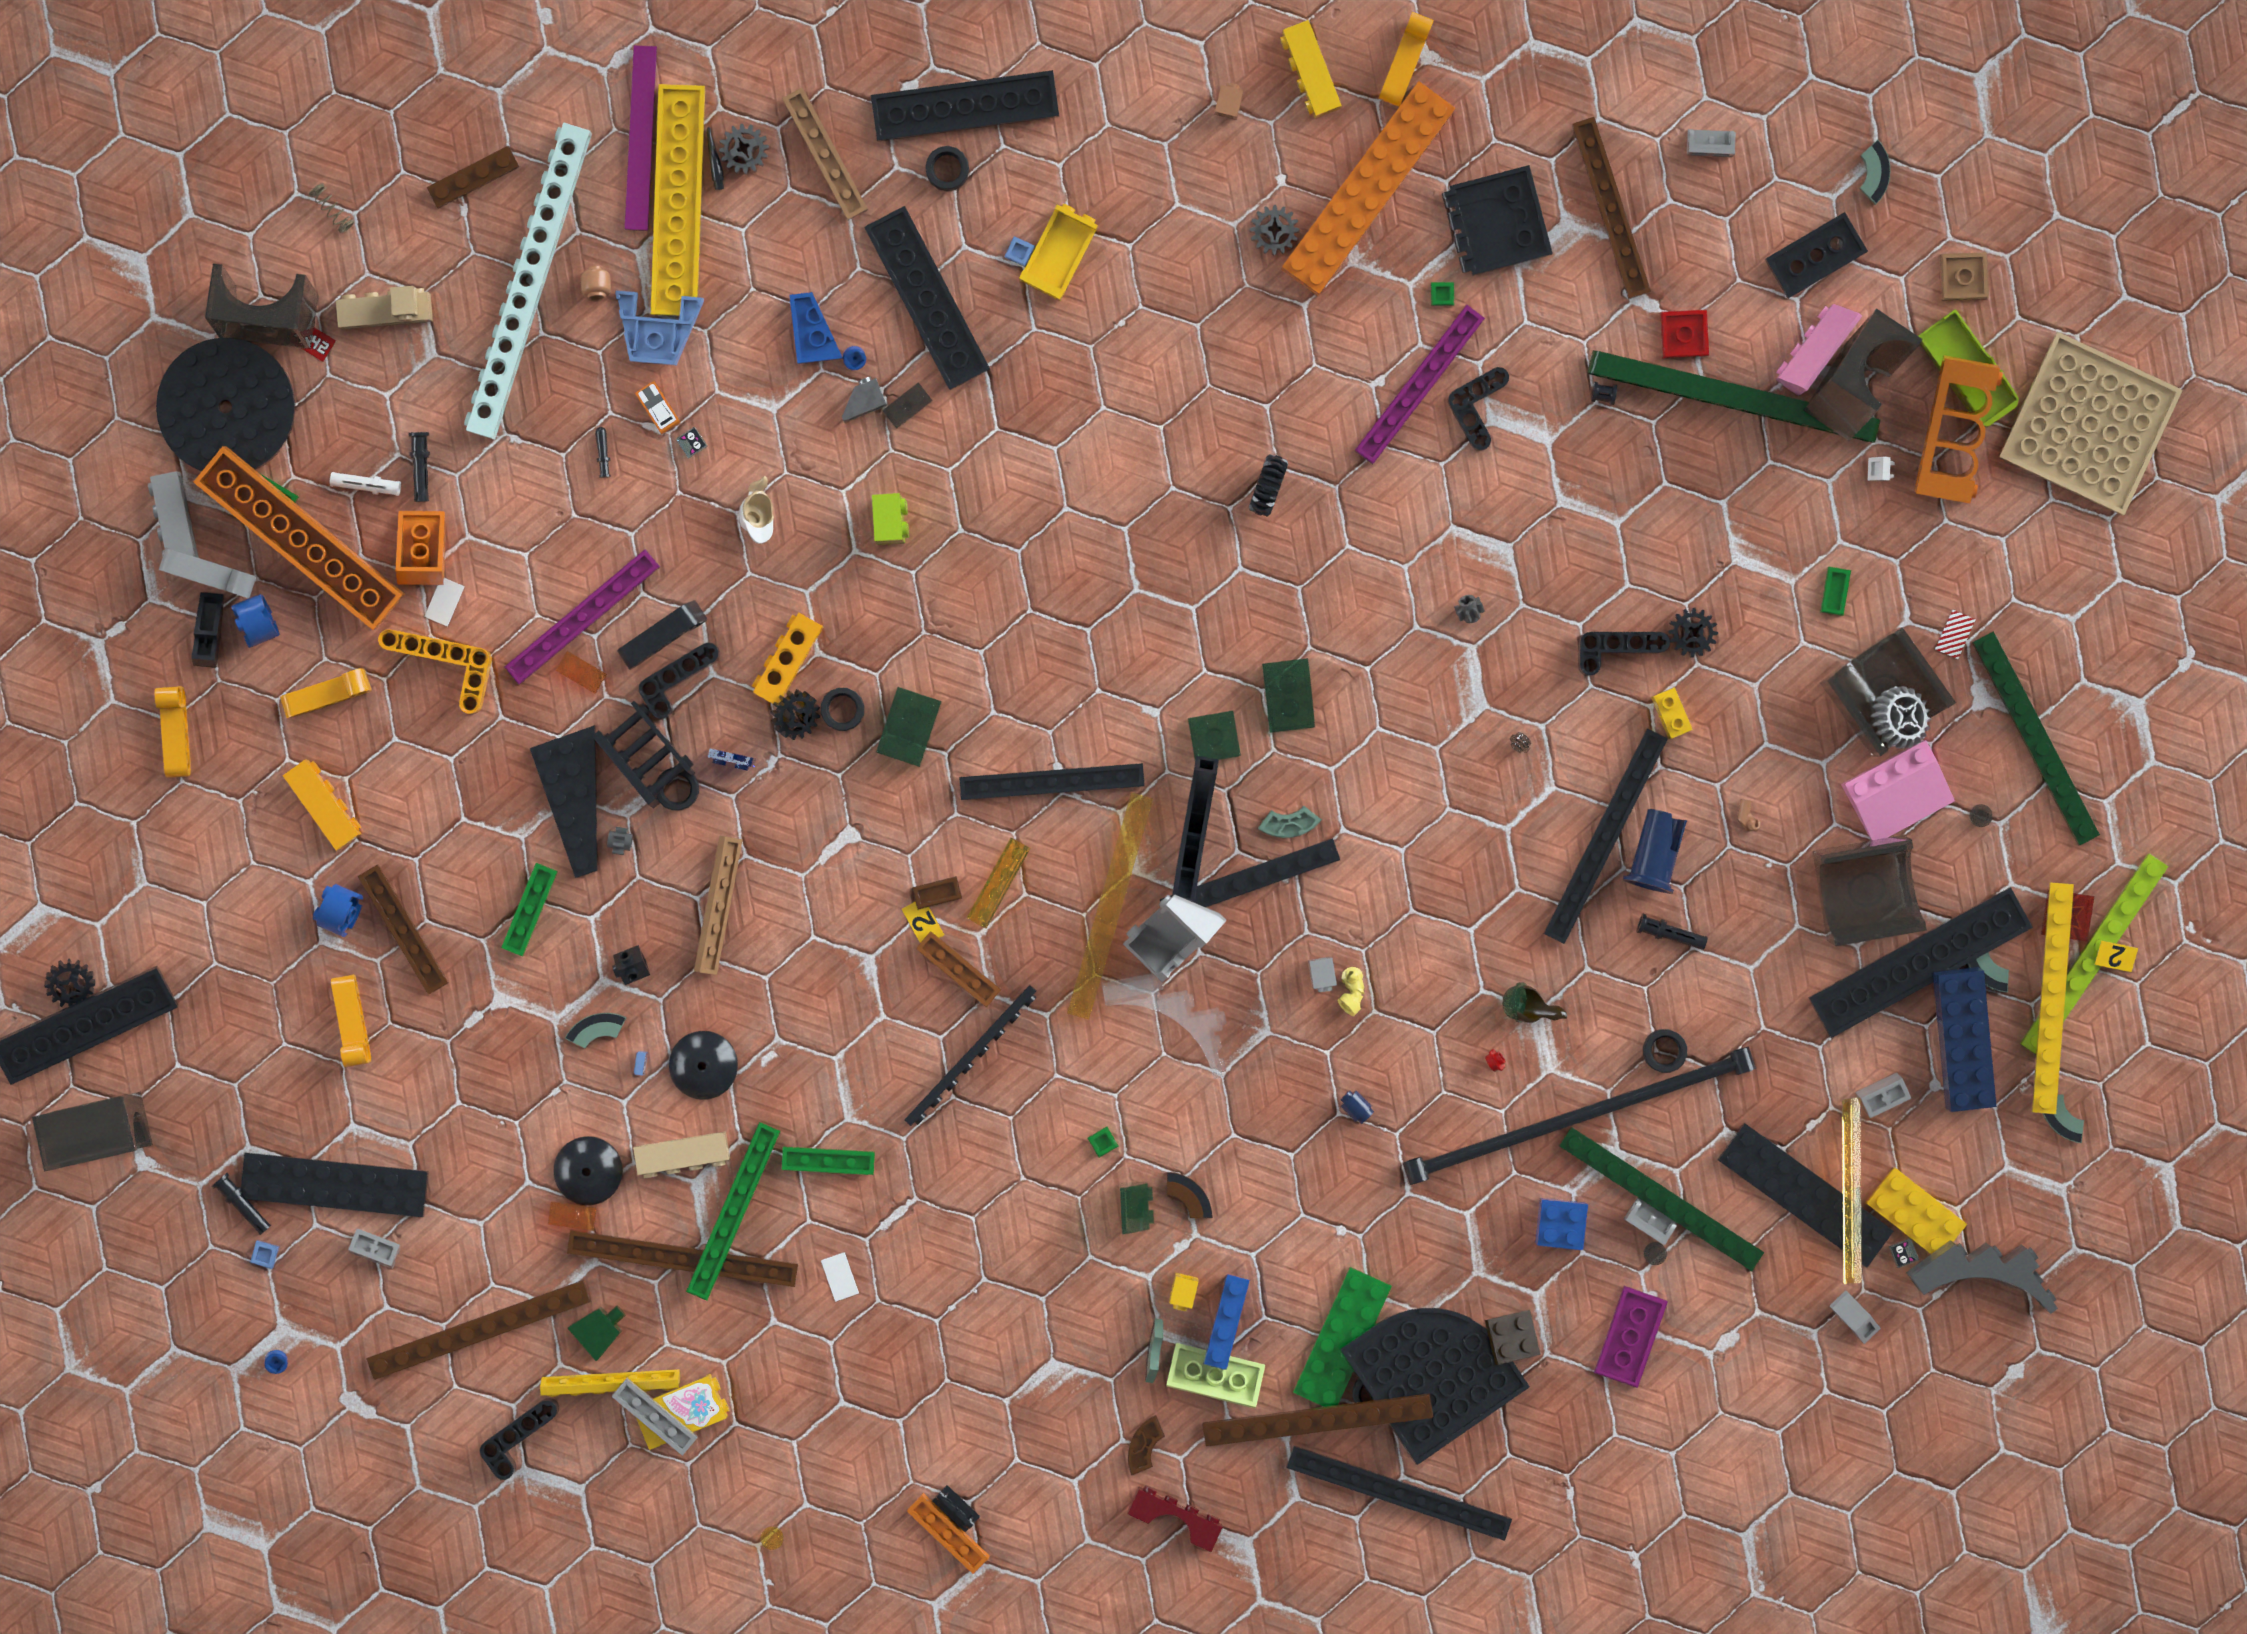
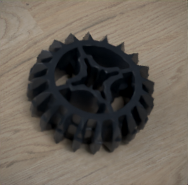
(1268, 485)

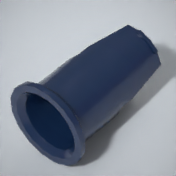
(1657, 852)

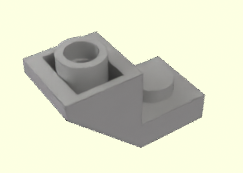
(1855, 1317)

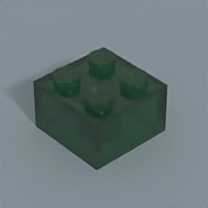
(1214, 736)

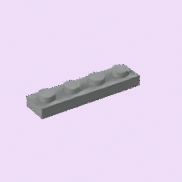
(654, 1416)

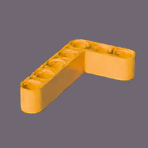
(445, 655)

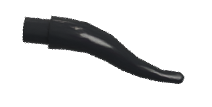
(716, 166)

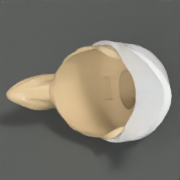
(756, 512)

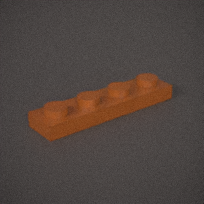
(958, 969)

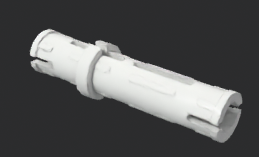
(376, 486)

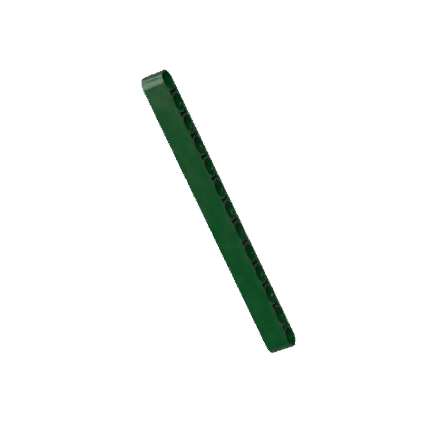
(1714, 392)

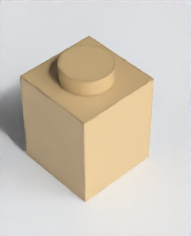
(404, 302)

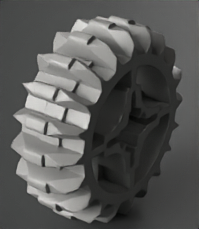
(1909, 717)

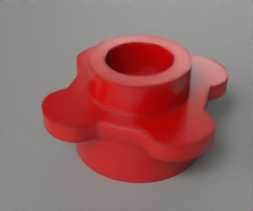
(1495, 1060)

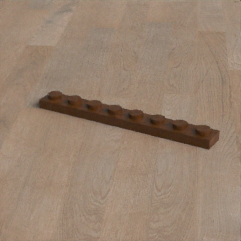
(1611, 208)

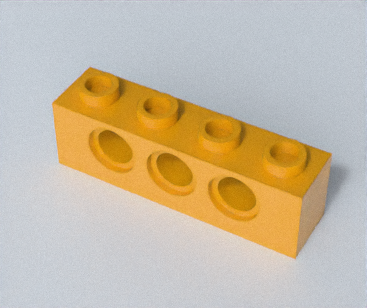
(811, 631)

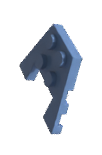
(656, 338)

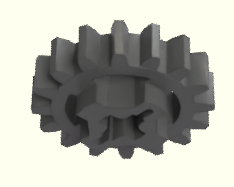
(753, 143)
(1263, 230)

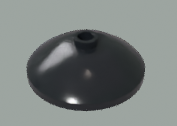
(719, 1059)
(601, 1160)

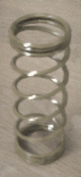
(316, 192)

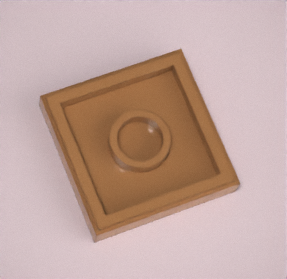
(1964, 276)

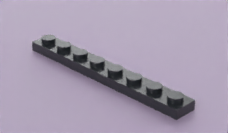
(1051, 781)
(1266, 873)
(965, 1063)

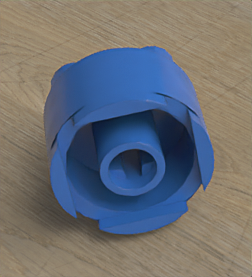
(255, 620)
(338, 909)

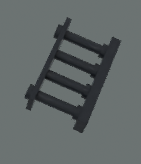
(622, 758)

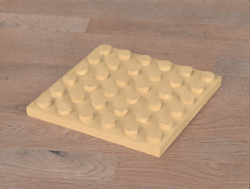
(2090, 423)

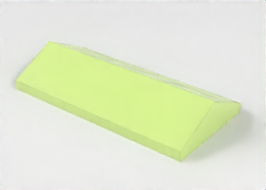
(1236, 1385)

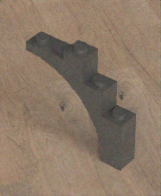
(1950, 1264)

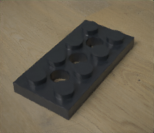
(1817, 239)

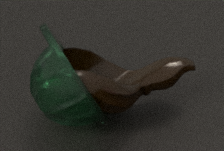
(1526, 1005)

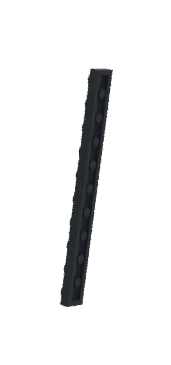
(1605, 836)
(1399, 1493)

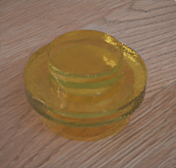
(772, 1538)

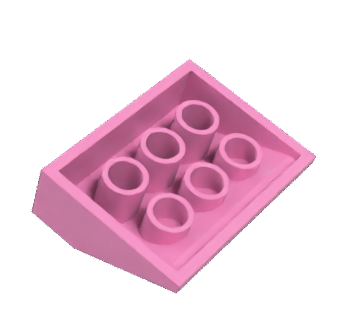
(1817, 349)
(1898, 791)

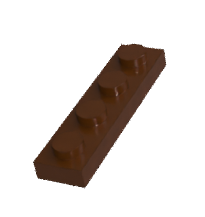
(473, 177)

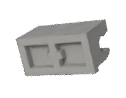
(1711, 143)
(1883, 1095)
(1650, 1221)
(374, 1248)

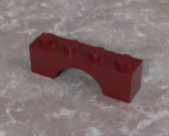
(1148, 1505)

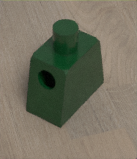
(598, 1330)

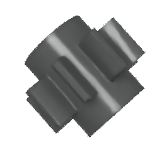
(1469, 609)
(620, 840)

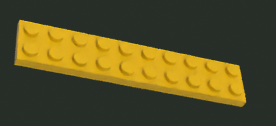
(677, 196)

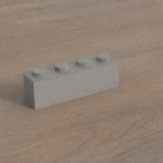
(172, 513)

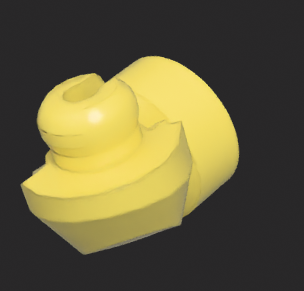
(1353, 981)

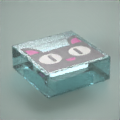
(691, 442)
(1903, 1253)

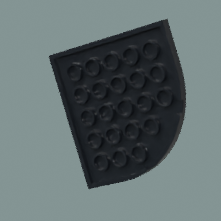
(1437, 1356)

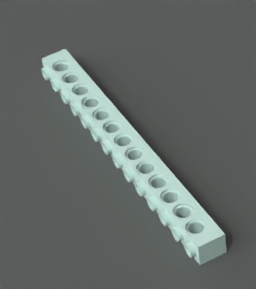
(566, 135)

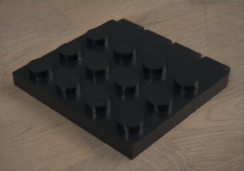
(1497, 221)

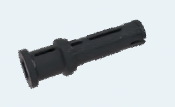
(420, 453)
(1662, 930)
(234, 1195)

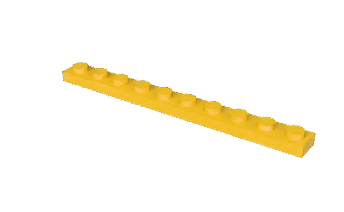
(2052, 998)

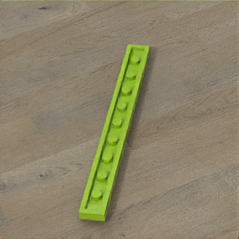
(2109, 930)

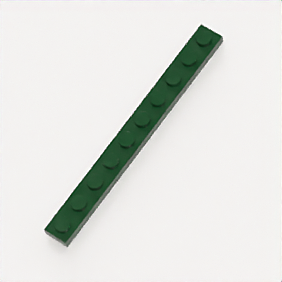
(2036, 738)
(1661, 1199)

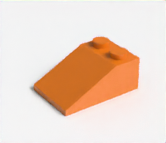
(420, 548)

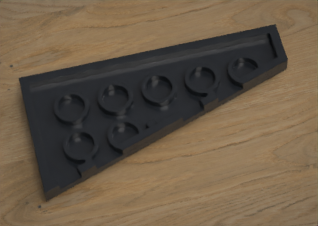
(570, 785)

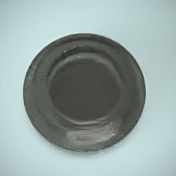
(1520, 742)
(1980, 815)
(1655, 1253)

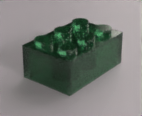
(909, 727)

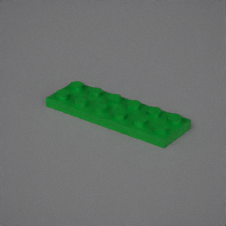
(1351, 1314)

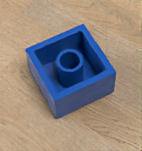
(1561, 1224)

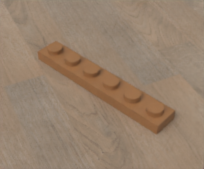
(825, 153)
(718, 905)

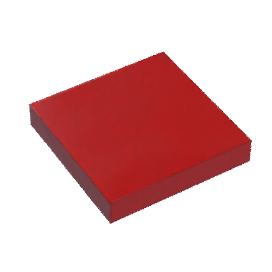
(1684, 334)

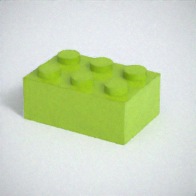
(889, 519)

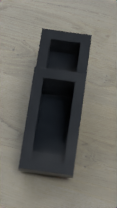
(208, 630)

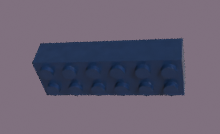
(1964, 1039)

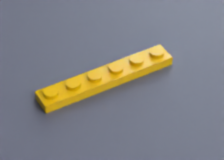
(608, 1382)

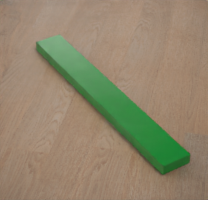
(733, 1211)

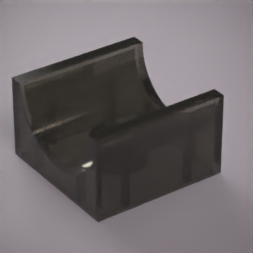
(280, 323)
(1843, 395)
(1883, 665)
(1867, 890)
(92, 1131)

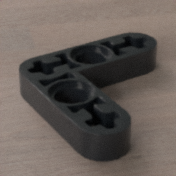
(1468, 407)

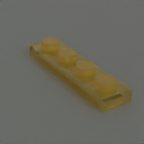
(998, 883)

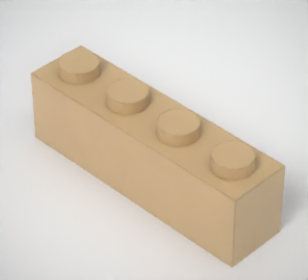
(377, 310)
(682, 1153)

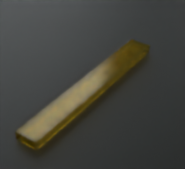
(1851, 1191)

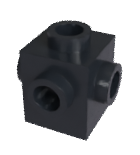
(630, 965)

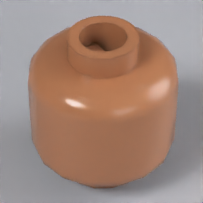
(595, 284)

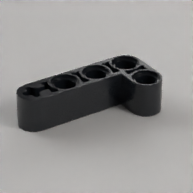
(662, 634)
(1623, 646)
(681, 675)
(521, 1433)

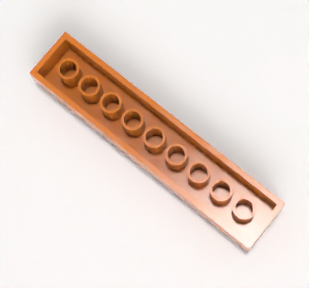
(1368, 188)
(299, 538)

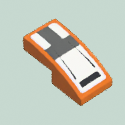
(657, 407)

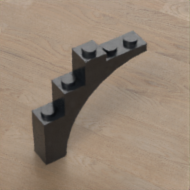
(1195, 827)

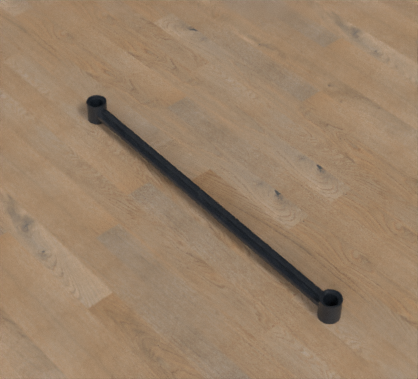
(1740, 1061)

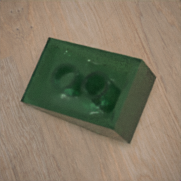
(1288, 695)
(1135, 1207)

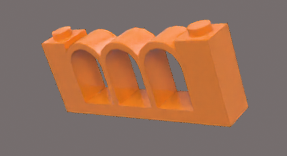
(1942, 484)

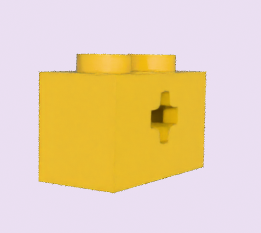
(1671, 713)
(1183, 1291)

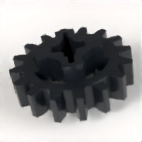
(1685, 625)
(785, 717)
(62, 976)

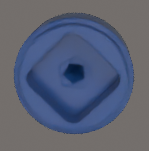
(854, 358)
(276, 1361)

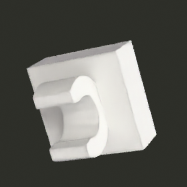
(1879, 469)

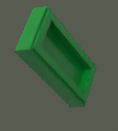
(1835, 591)

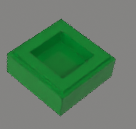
(1442, 293)
(1103, 1142)

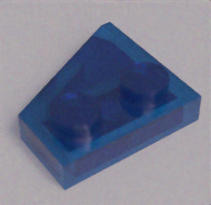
(741, 762)

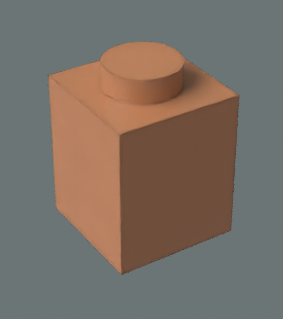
(1229, 101)

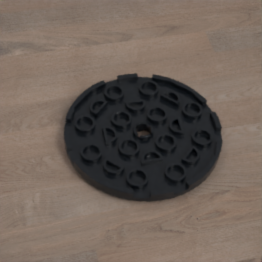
(220, 372)

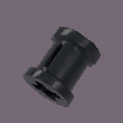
(1599, 389)

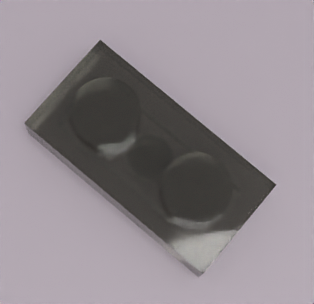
(907, 405)

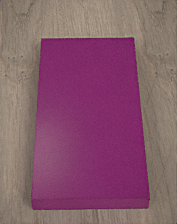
(1630, 1336)

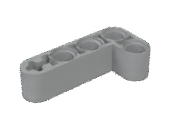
(207, 573)

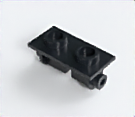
(956, 1508)

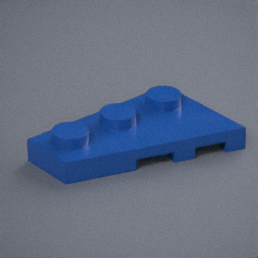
(811, 333)

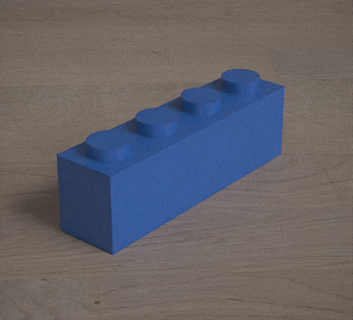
(1226, 1322)

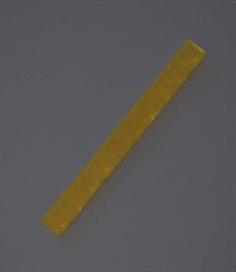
(1110, 906)

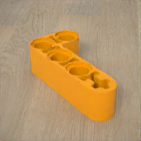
(1406, 59)
(326, 693)
(174, 731)
(350, 1021)

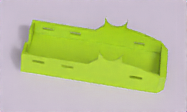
(1955, 339)

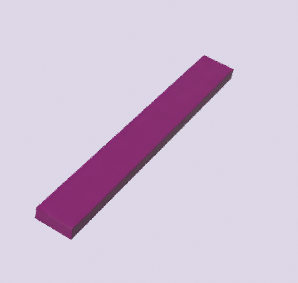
(640, 138)
(1419, 384)
(582, 616)

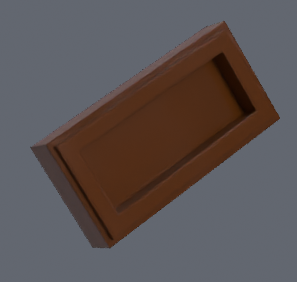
(937, 892)

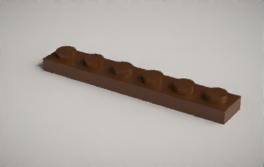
(403, 929)

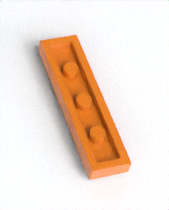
(948, 1533)

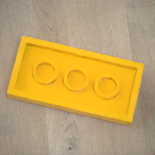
(1915, 1212)

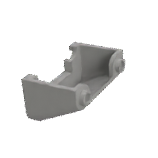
(1172, 934)

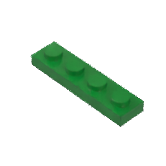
(529, 909)
(828, 1160)

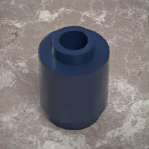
(1356, 1106)

